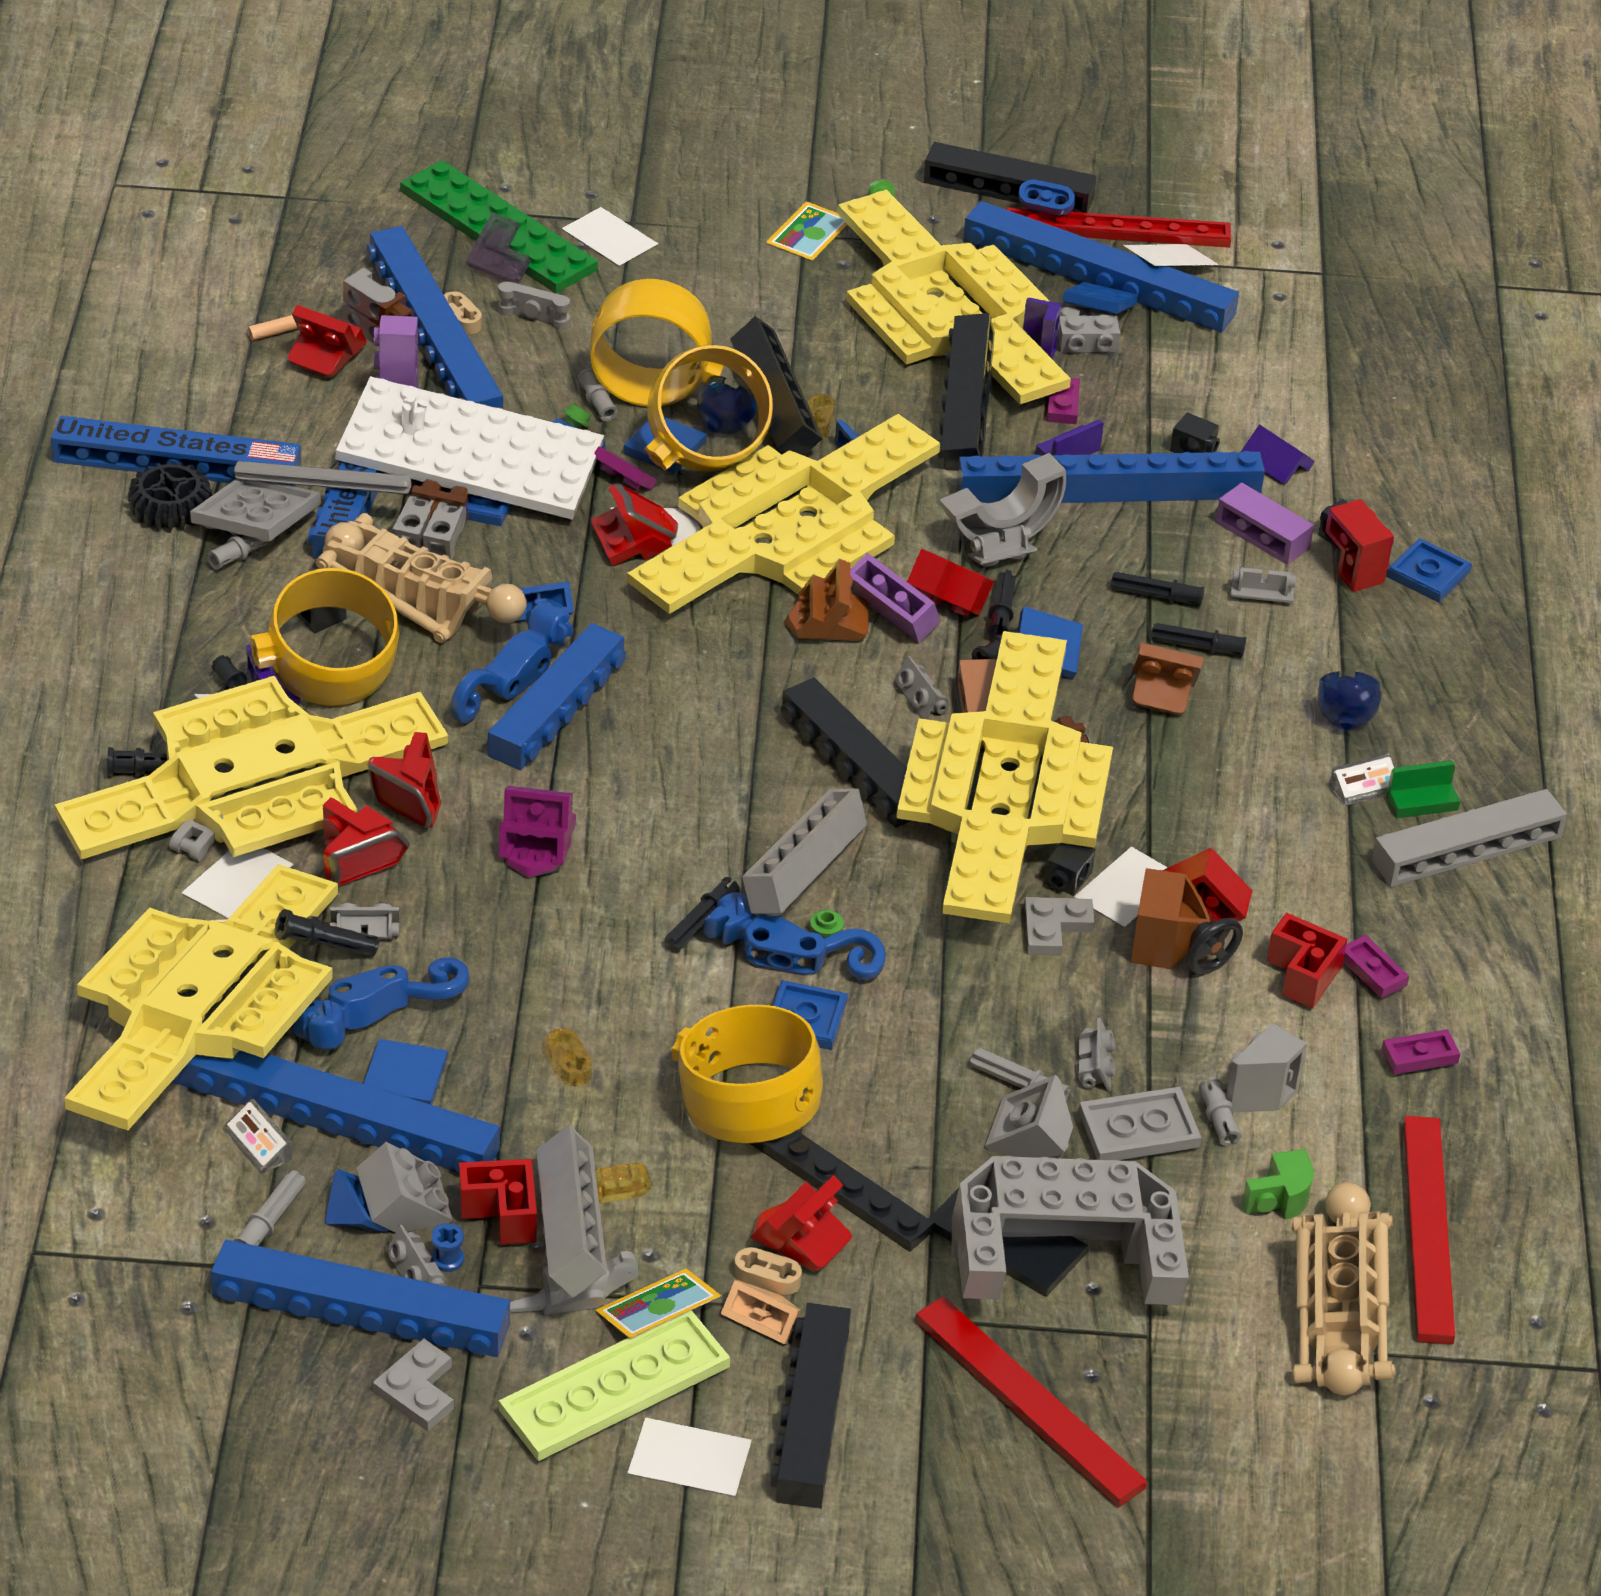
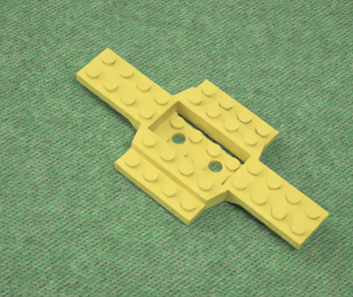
(920, 323)
(799, 544)
(1017, 731)
(243, 732)
(175, 954)

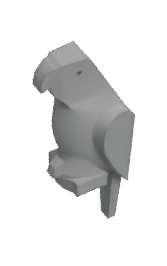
(554, 1300)

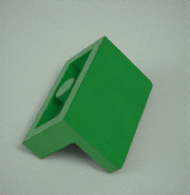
(1422, 789)

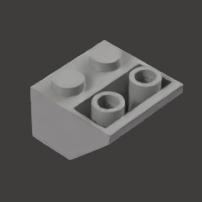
(1266, 1071)
(403, 1190)

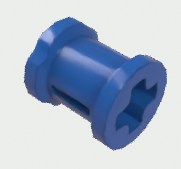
(447, 1243)

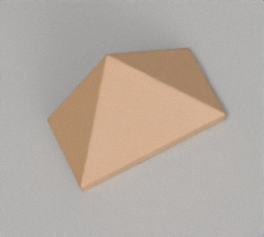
(761, 1310)

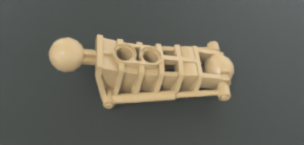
(419, 582)
(1344, 1273)

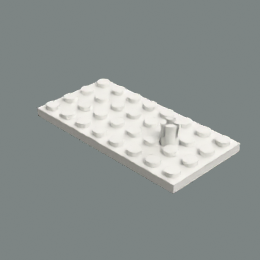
(470, 447)

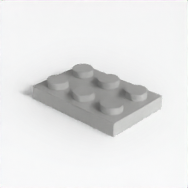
(1139, 1124)

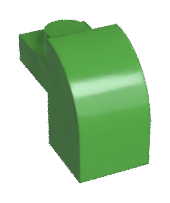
(1284, 1188)

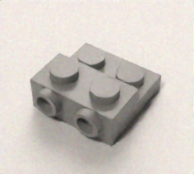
(1087, 330)

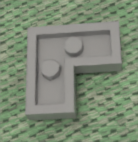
(1050, 916)
(410, 1388)

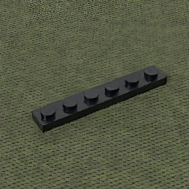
(858, 1192)

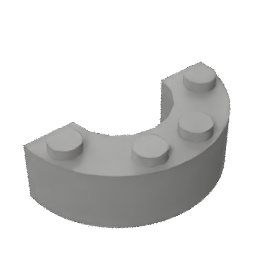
(1029, 504)

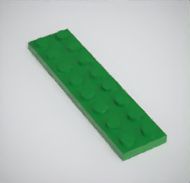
(470, 205)

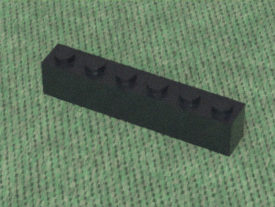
(1000, 175)
(967, 388)
(791, 420)
(846, 745)
(813, 1405)

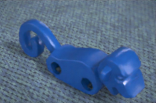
(516, 663)
(788, 942)
(374, 997)

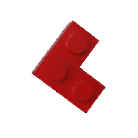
(1363, 544)
(947, 581)
(1217, 885)
(1309, 956)
(501, 1191)

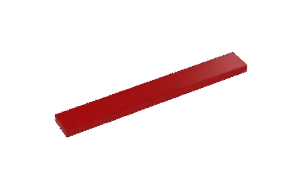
(1136, 228)
(1428, 1230)
(1031, 1401)

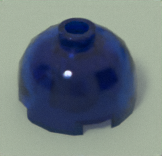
(725, 407)
(1348, 700)

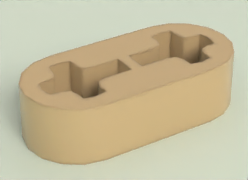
(465, 311)
(768, 1271)

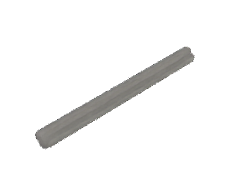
(322, 477)

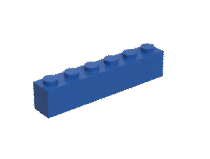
(556, 696)

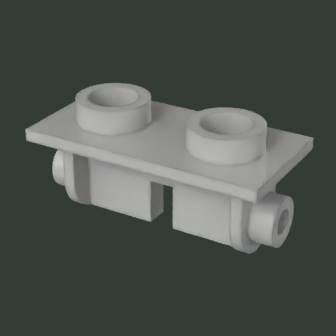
(990, 549)
(1249, 584)
(920, 689)
(380, 919)
(1096, 1048)
(413, 1258)

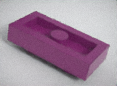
(1064, 404)
(633, 476)
(1374, 967)
(1420, 1051)

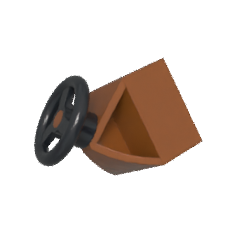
(1177, 923)

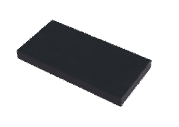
(1034, 1261)

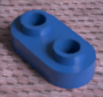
(1047, 196)

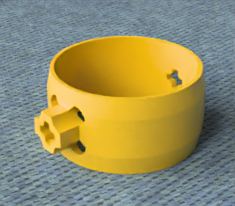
(656, 300)
(667, 450)
(318, 683)
(744, 1037)

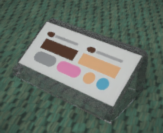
(1362, 779)
(258, 1137)

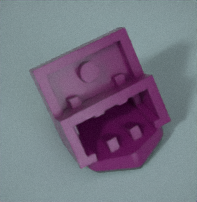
(536, 830)

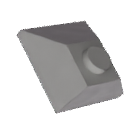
(1032, 1122)

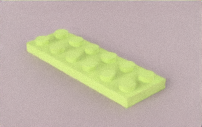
(613, 1384)

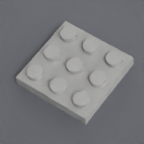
(255, 508)

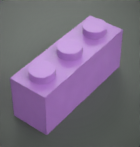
(397, 349)
(1264, 523)
(894, 598)

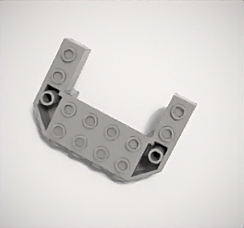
(1068, 1199)

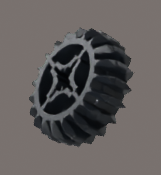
(167, 494)

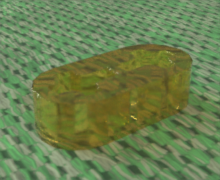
(825, 416)
(575, 1054)
(622, 1182)

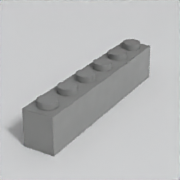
(1468, 837)
(804, 851)
(571, 1212)

